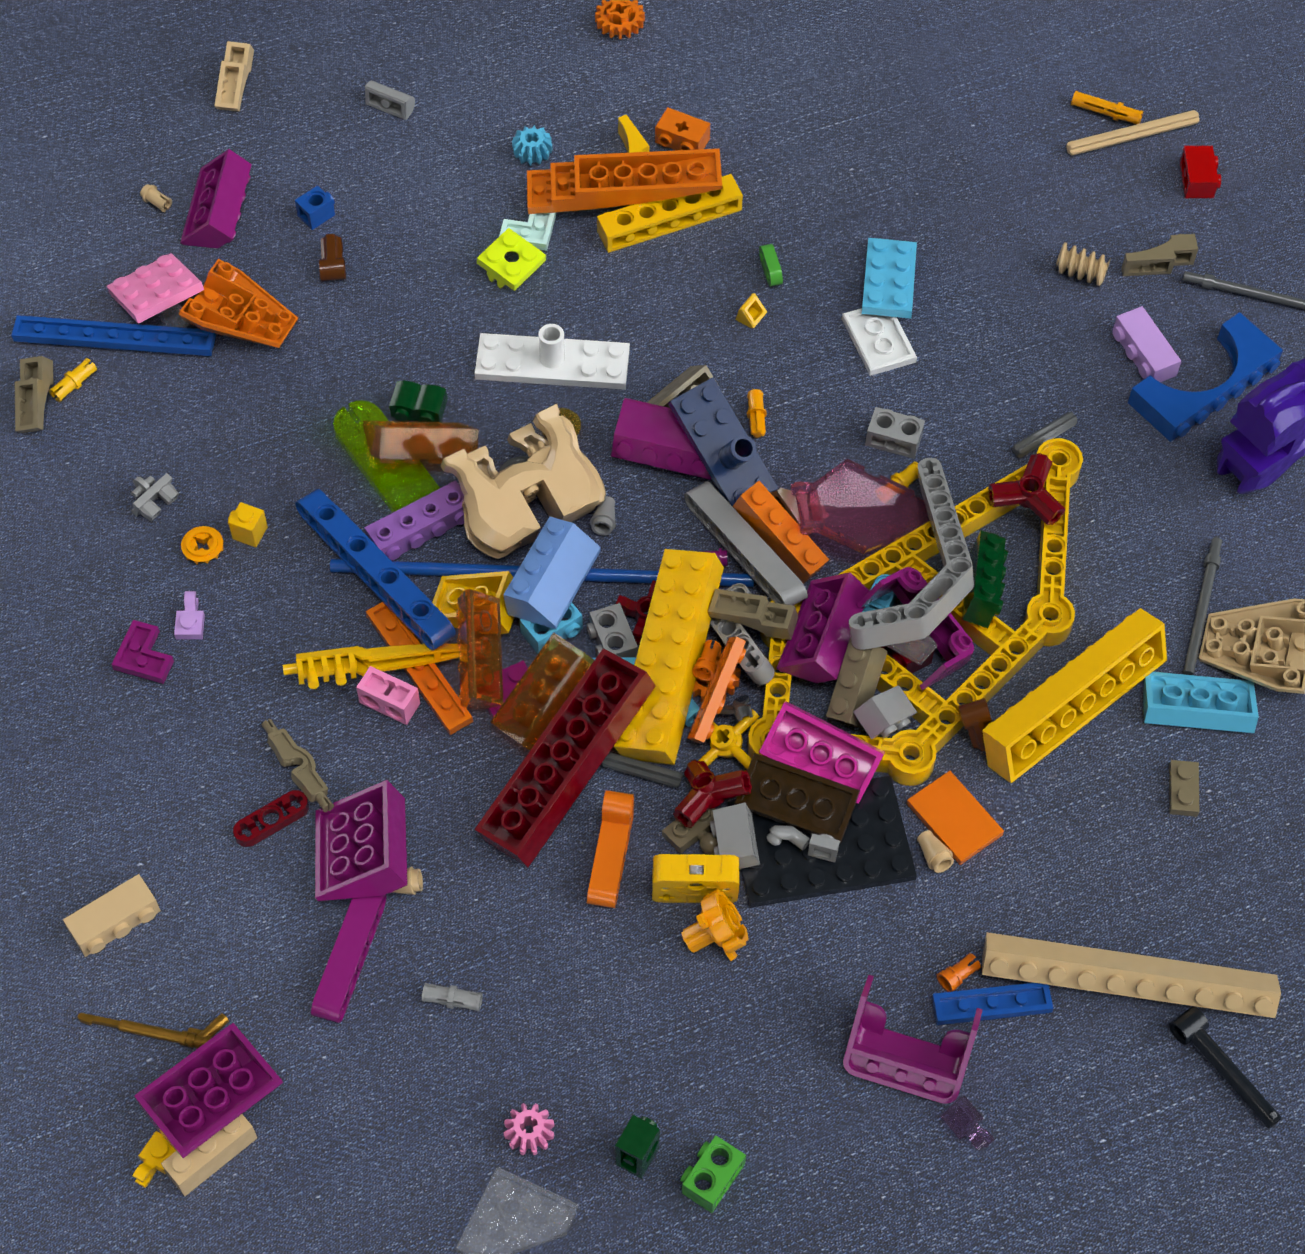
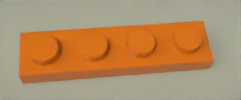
(713, 699)

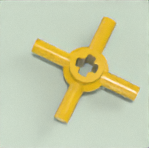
(733, 746)

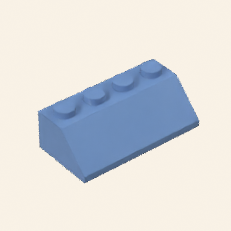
(551, 573)

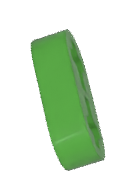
(770, 265)

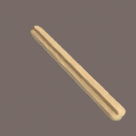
(1132, 132)

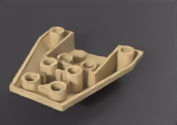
(1259, 644)

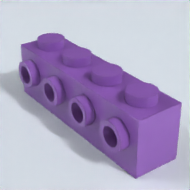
(418, 521)

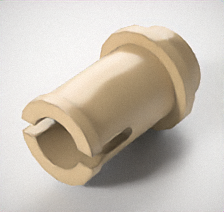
(150, 194)

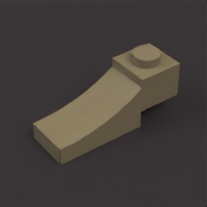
(1179, 250)
(31, 393)
(755, 612)

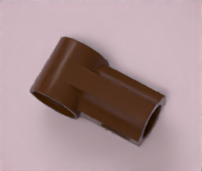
(332, 260)
(975, 718)

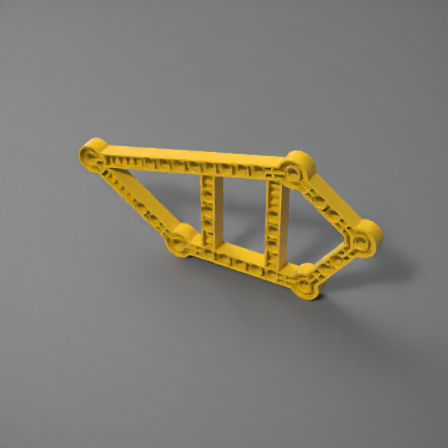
(996, 640)

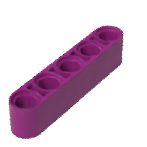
(347, 958)

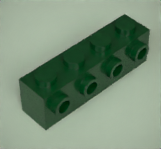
(988, 572)

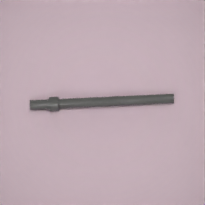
(1209, 281)
(1211, 564)

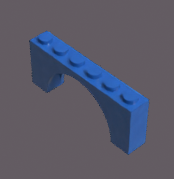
(1176, 411)

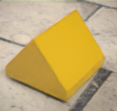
(751, 311)

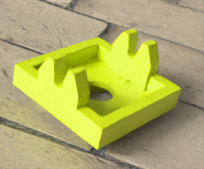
(506, 272)

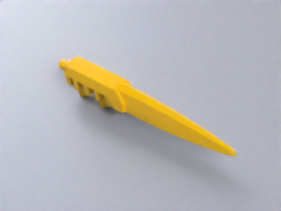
(359, 659)

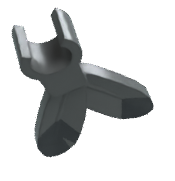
(739, 708)

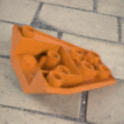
(238, 308)

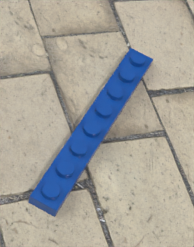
(113, 335)

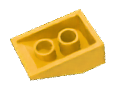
(489, 583)

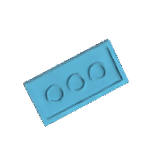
(889, 278)

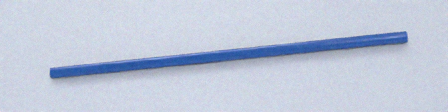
(593, 575)

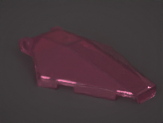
(858, 508)

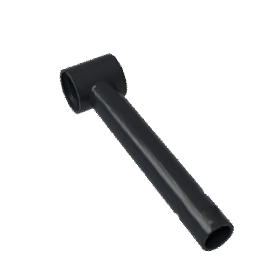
(1191, 1028)

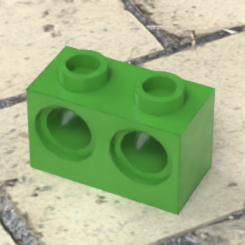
(718, 1176)

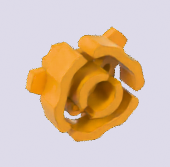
(718, 924)

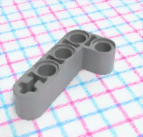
(764, 671)

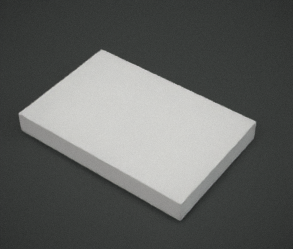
(879, 341)

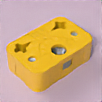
(692, 876)

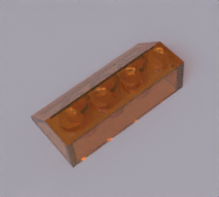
(418, 440)
(479, 650)
(542, 691)

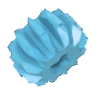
(532, 145)

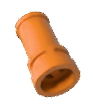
(706, 664)
(953, 976)

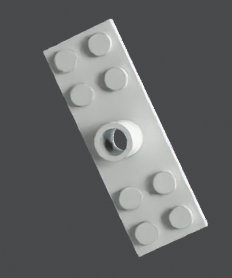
(552, 360)

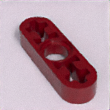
(269, 829)

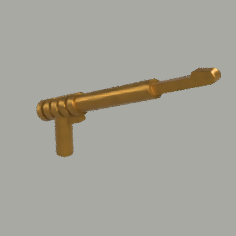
(190, 1038)

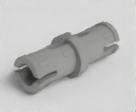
(452, 997)

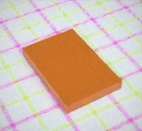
(955, 817)

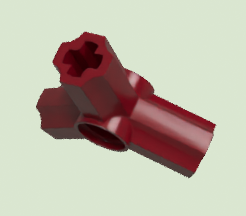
(1033, 479)
(709, 791)

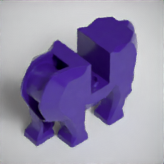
(1267, 432)

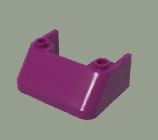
(948, 635)
(906, 1061)

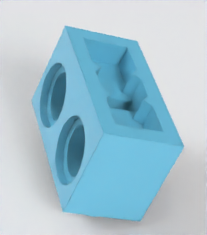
(565, 629)

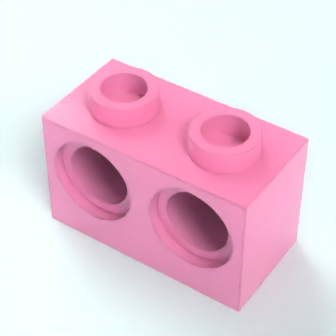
(388, 695)

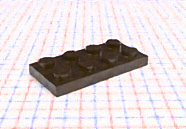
(799, 798)

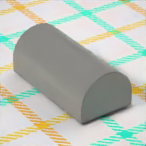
(389, 100)

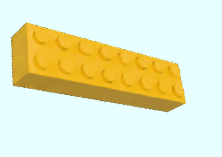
(668, 652)
(1075, 695)

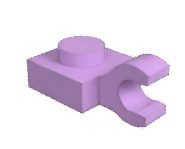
(189, 623)

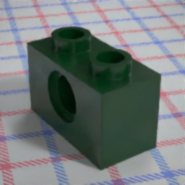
(637, 1145)

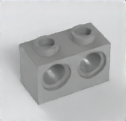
(894, 435)
(617, 635)

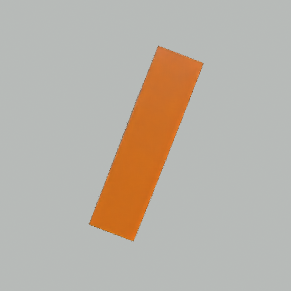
(622, 179)

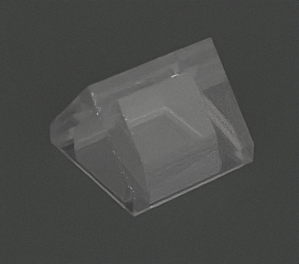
(171, 317)

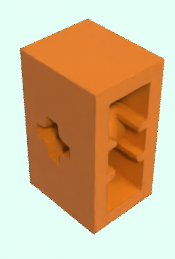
(681, 131)

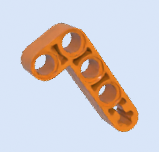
(611, 849)

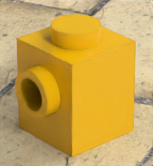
(247, 524)

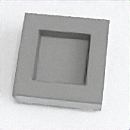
(823, 847)

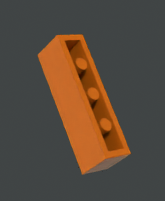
(780, 532)

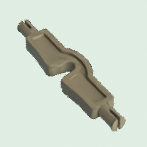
(304, 775)

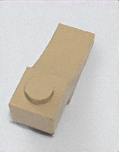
(233, 75)

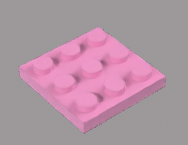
(155, 287)

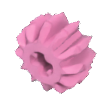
(540, 1125)

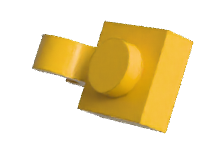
(152, 1155)

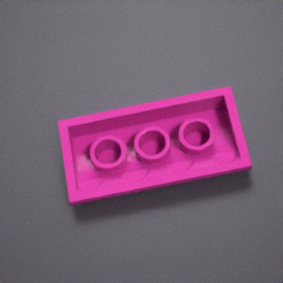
(821, 748)

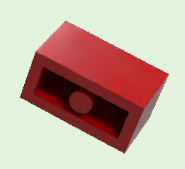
(1199, 172)

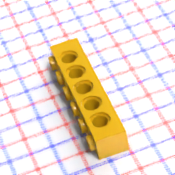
(657, 218)

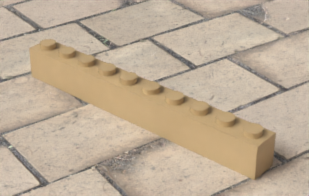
(1131, 975)

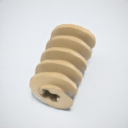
(1082, 264)

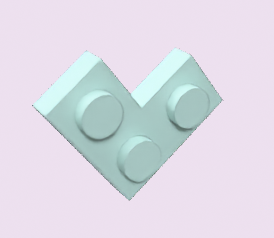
(535, 231)

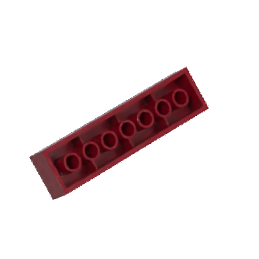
(565, 757)

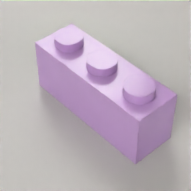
(1146, 345)

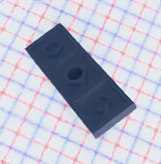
(720, 441)

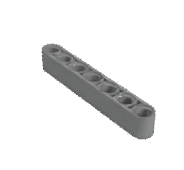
(745, 545)

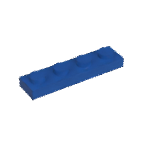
(995, 1002)

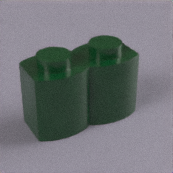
(418, 402)

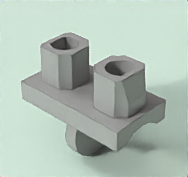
(145, 503)

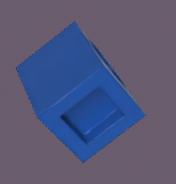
(315, 207)

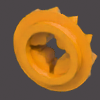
(202, 535)

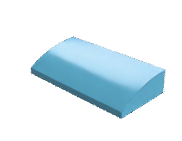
(1200, 702)

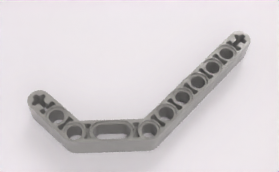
(953, 582)

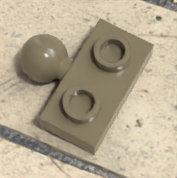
(683, 837)

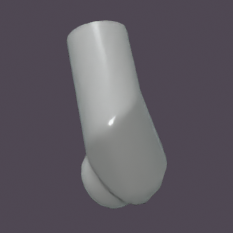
(789, 833)

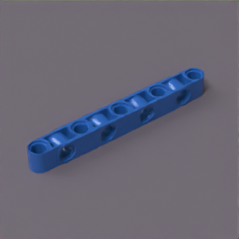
(376, 569)

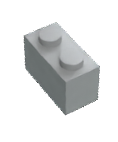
(885, 713)
(735, 834)

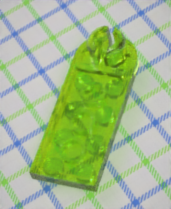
(395, 482)

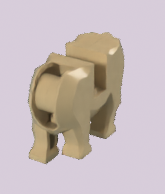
(497, 502)

